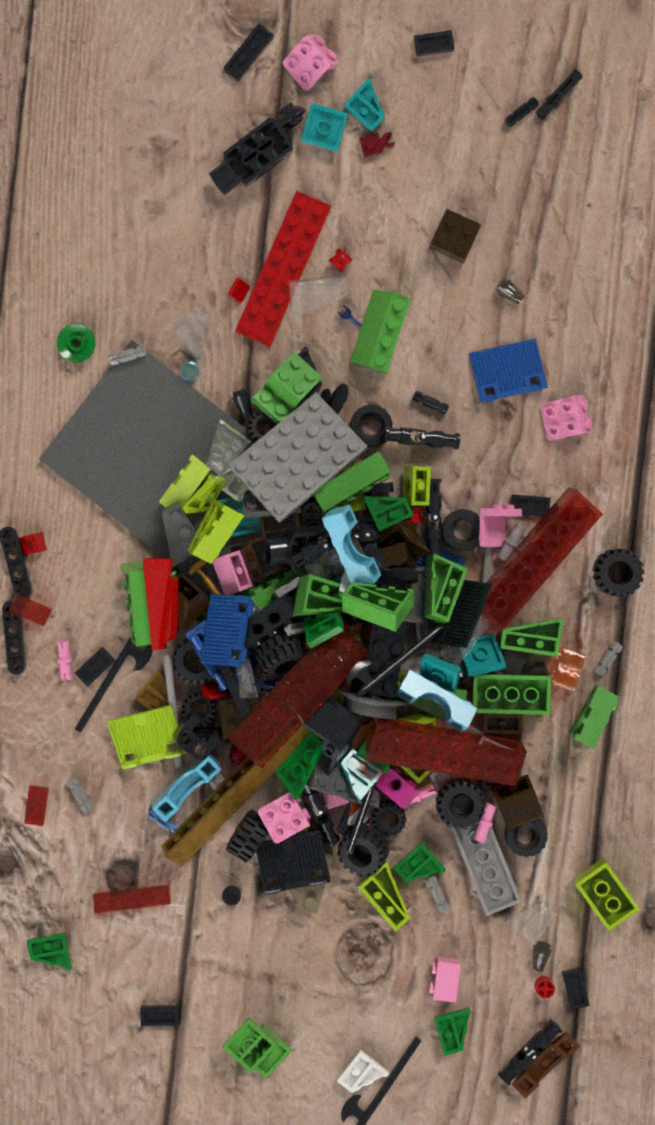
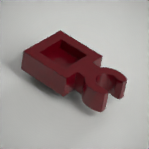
(372, 144)

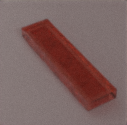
(131, 898)

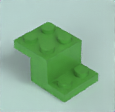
(286, 388)
(257, 1047)

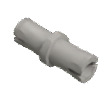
(511, 542)

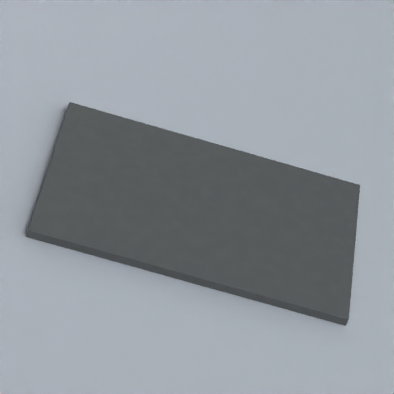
(134, 441)

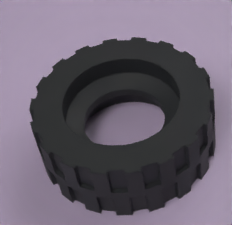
(370, 411)
(448, 530)
(531, 848)

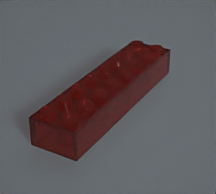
(538, 556)
(297, 697)
(445, 751)

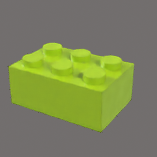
(605, 894)

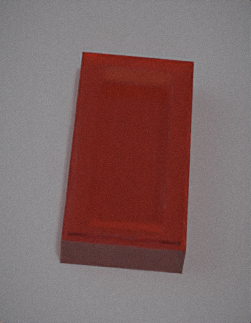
(30, 609)
(36, 805)

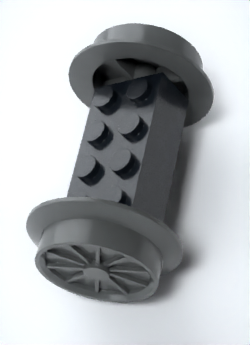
(383, 649)

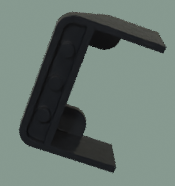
(337, 729)

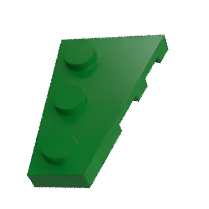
(300, 764)

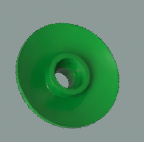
(66, 342)

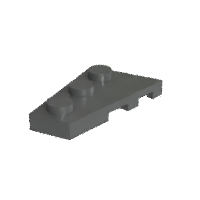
(178, 532)

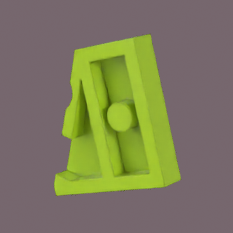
(204, 496)

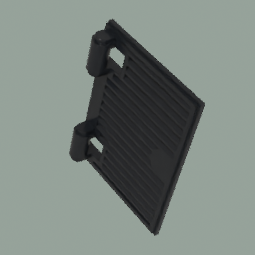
(465, 614)
(293, 862)

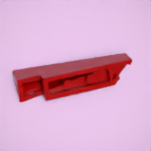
(161, 600)

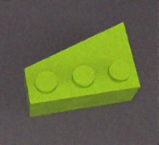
(187, 483)
(214, 531)
(384, 896)

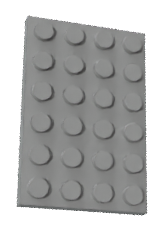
(298, 457)

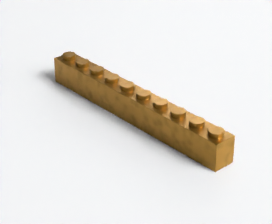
(224, 803)

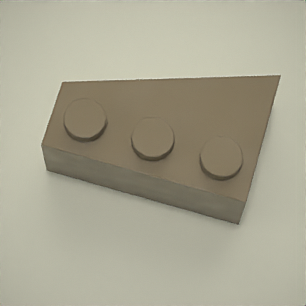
(310, 896)

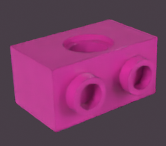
(402, 796)

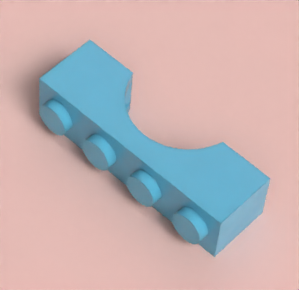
(358, 566)
(457, 711)
(173, 796)

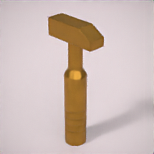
(206, 580)

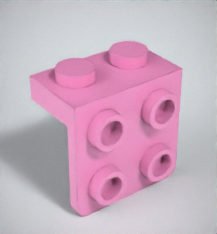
(310, 61)
(566, 417)
(494, 524)
(284, 817)

